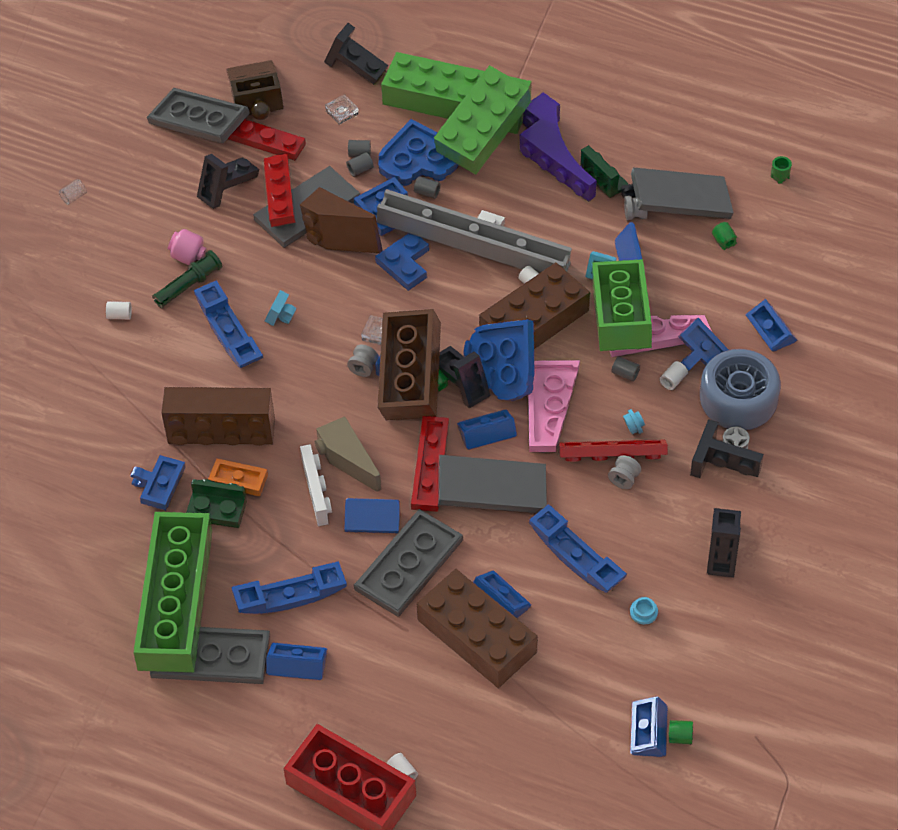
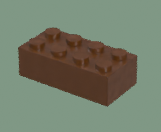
(548, 299)
(409, 364)
(218, 415)
(477, 628)

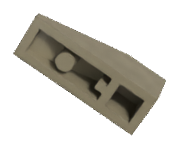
(346, 452)

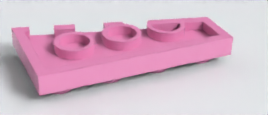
(665, 332)
(550, 402)

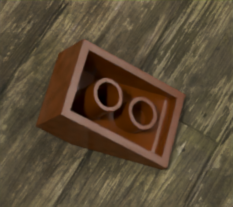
(339, 224)

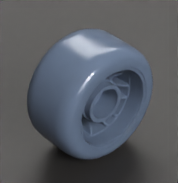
(740, 389)

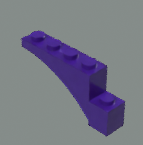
(546, 147)

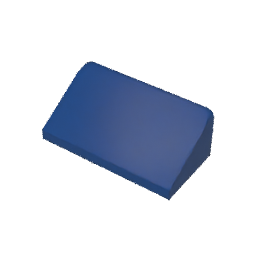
(628, 244)
(771, 326)
(487, 429)
(372, 515)
(502, 593)
(296, 661)
(649, 727)

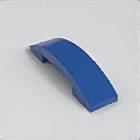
(226, 325)
(575, 552)
(289, 593)

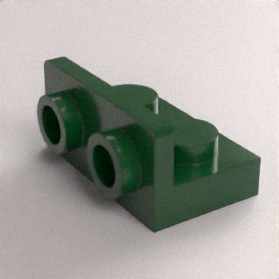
(607, 176)
(222, 501)

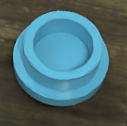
(634, 421)
(644, 610)

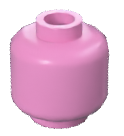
(186, 246)

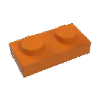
(244, 475)

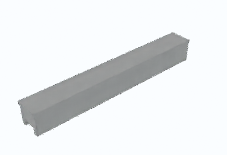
(470, 233)

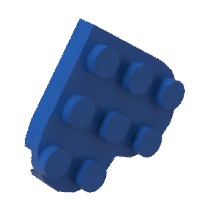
(413, 155)
(506, 357)

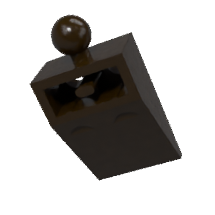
(256, 88)

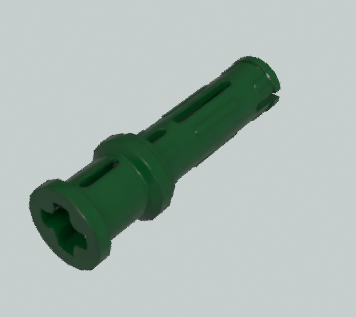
(196, 273)

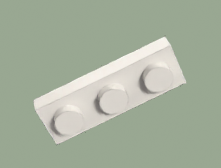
(315, 484)

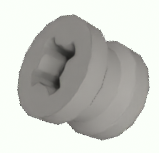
(631, 209)
(362, 360)
(737, 436)
(624, 472)

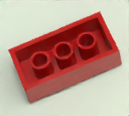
(349, 781)

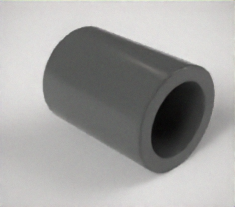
(358, 147)
(359, 164)
(427, 187)
(625, 368)

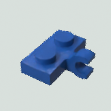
(701, 343)
(159, 483)

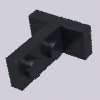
(355, 56)
(220, 176)
(466, 374)
(723, 454)
(724, 542)

